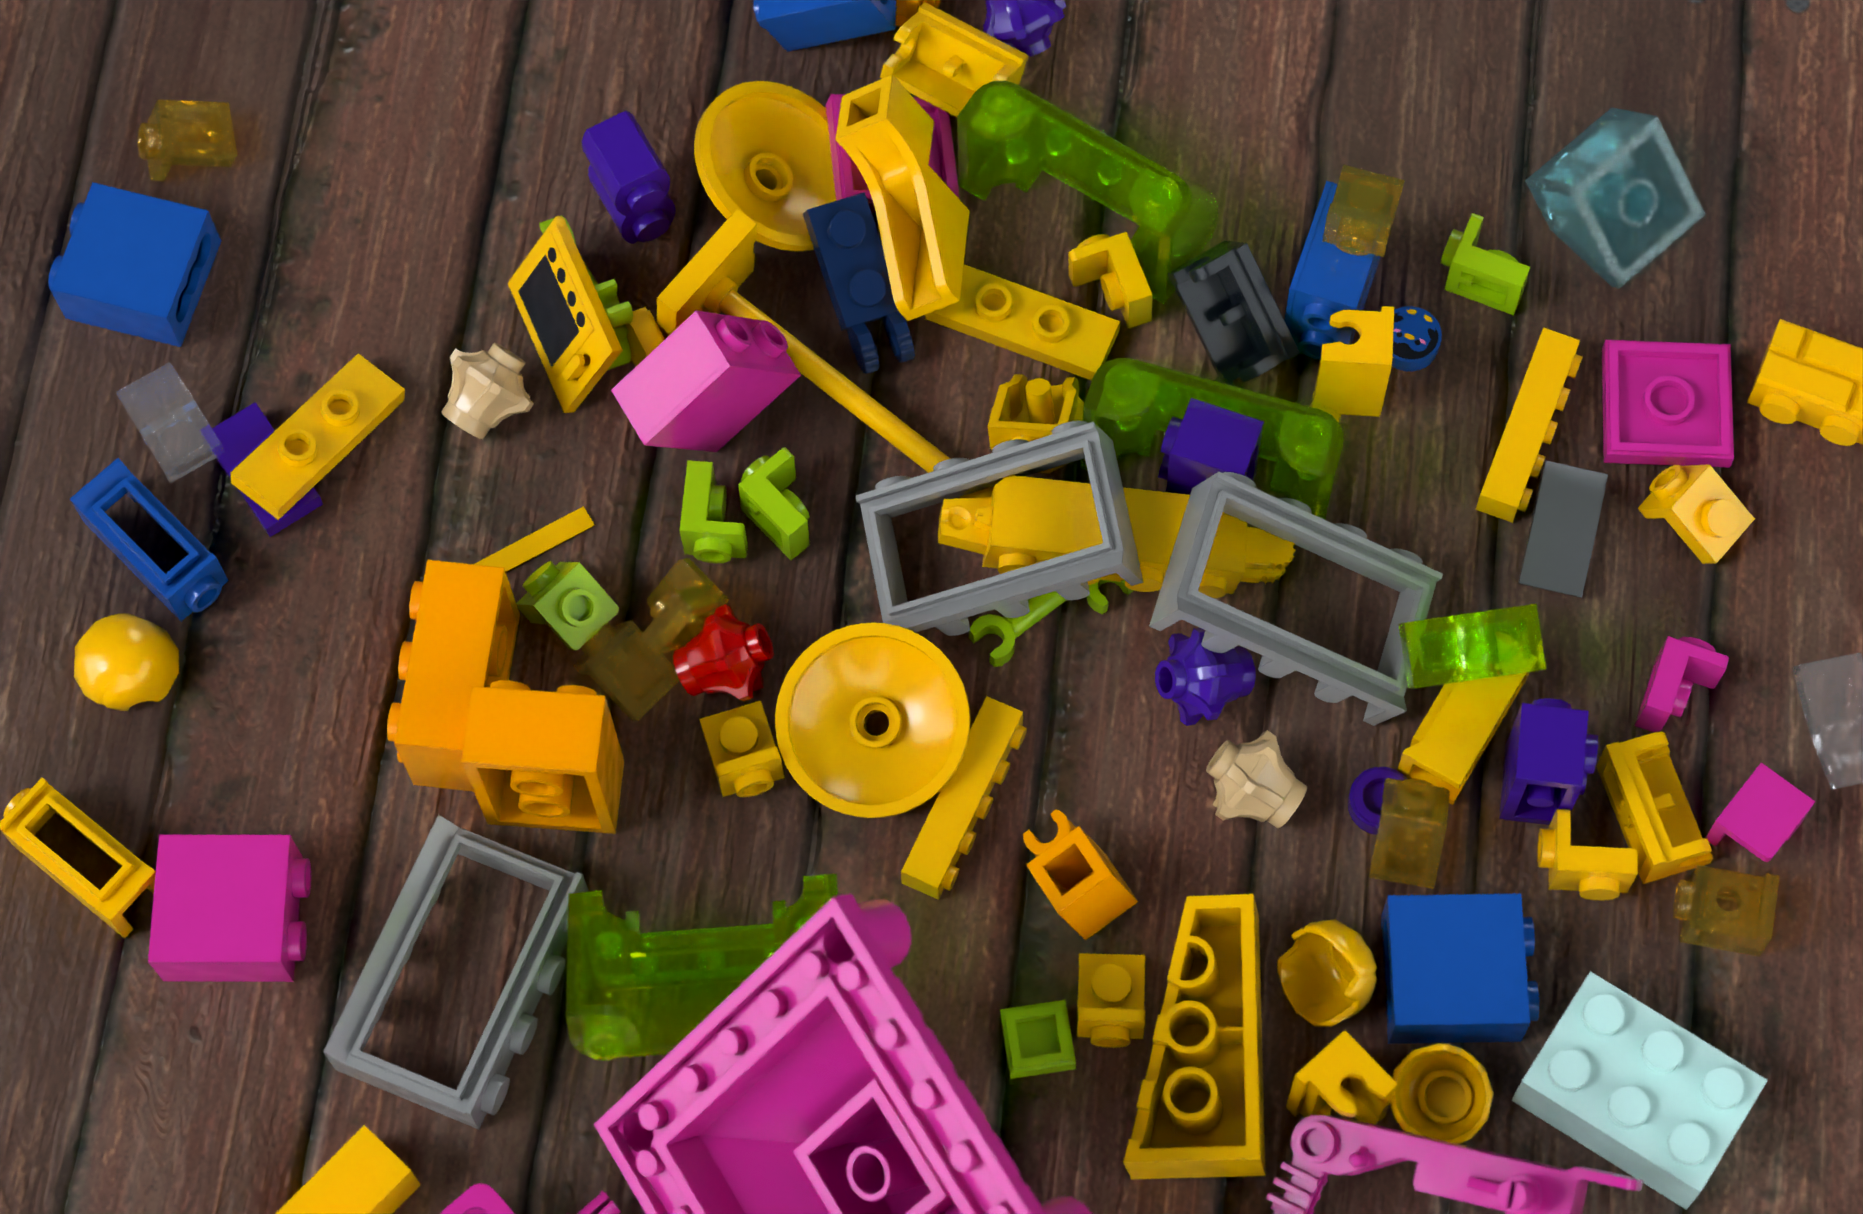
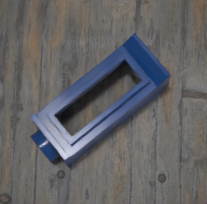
(185, 588)

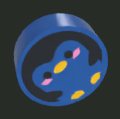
(1414, 338)

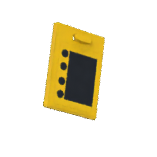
(564, 315)

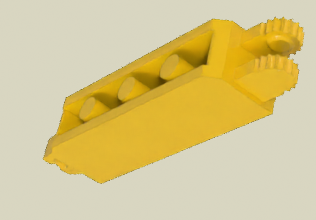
(1048, 518)

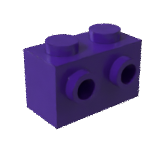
(1546, 761)

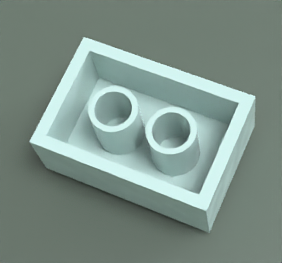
(1639, 1090)

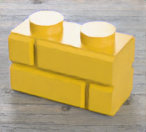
(1812, 382)

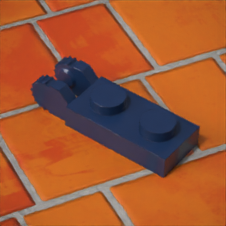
(857, 277)

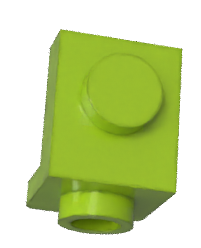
(567, 602)

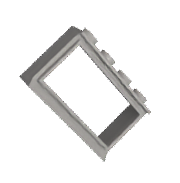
(1009, 590)
(1280, 649)
(511, 1023)

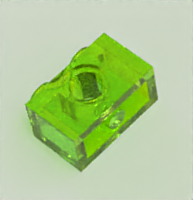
(1472, 646)

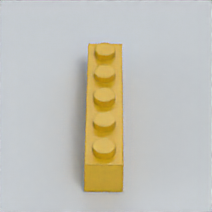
(1530, 426)
(964, 799)

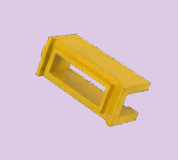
(1459, 730)
(27, 815)

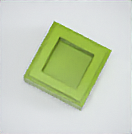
(1037, 1039)

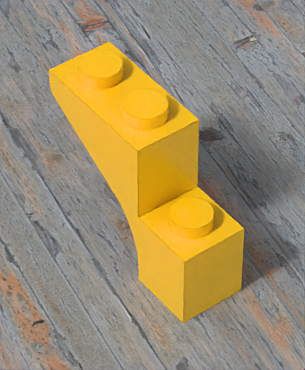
(916, 212)

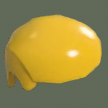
(125, 662)
(1327, 973)
(1441, 1093)

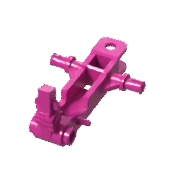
(1443, 1168)

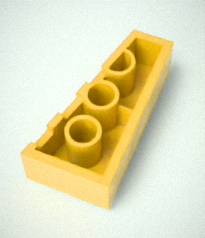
(1205, 1070)

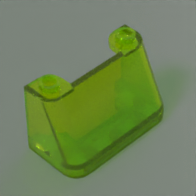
(1017, 133)
(1141, 394)
(652, 989)

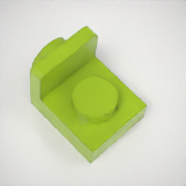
(1483, 275)
(771, 507)
(703, 516)

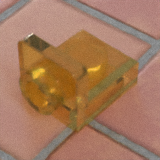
(187, 135)
(1363, 211)
(680, 607)
(627, 668)
(1410, 832)

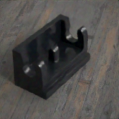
(1233, 311)

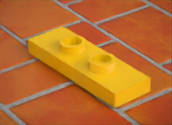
(1030, 323)
(317, 436)

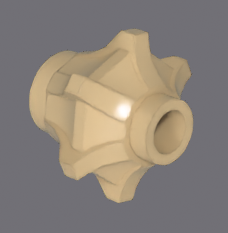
(485, 389)
(1255, 782)

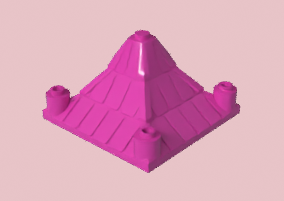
(816, 1095)

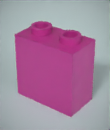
(706, 381)
(228, 908)

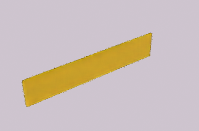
(540, 541)

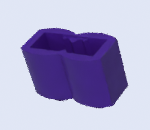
(629, 178)

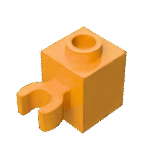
(1078, 878)

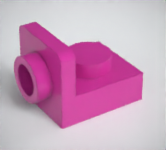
(1672, 677)

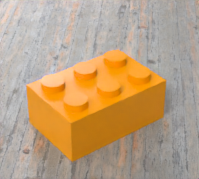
(459, 642)
(543, 757)

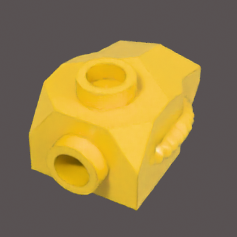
(1033, 409)

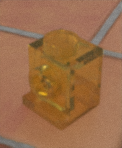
(1738, 931)

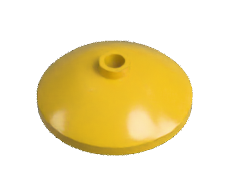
(769, 157)
(826, 712)

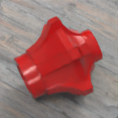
(724, 657)

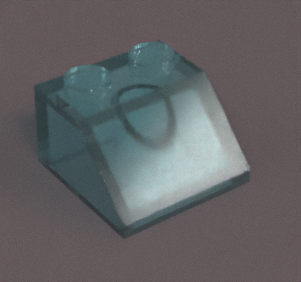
(1617, 194)

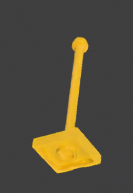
(711, 286)

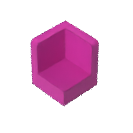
(1762, 814)

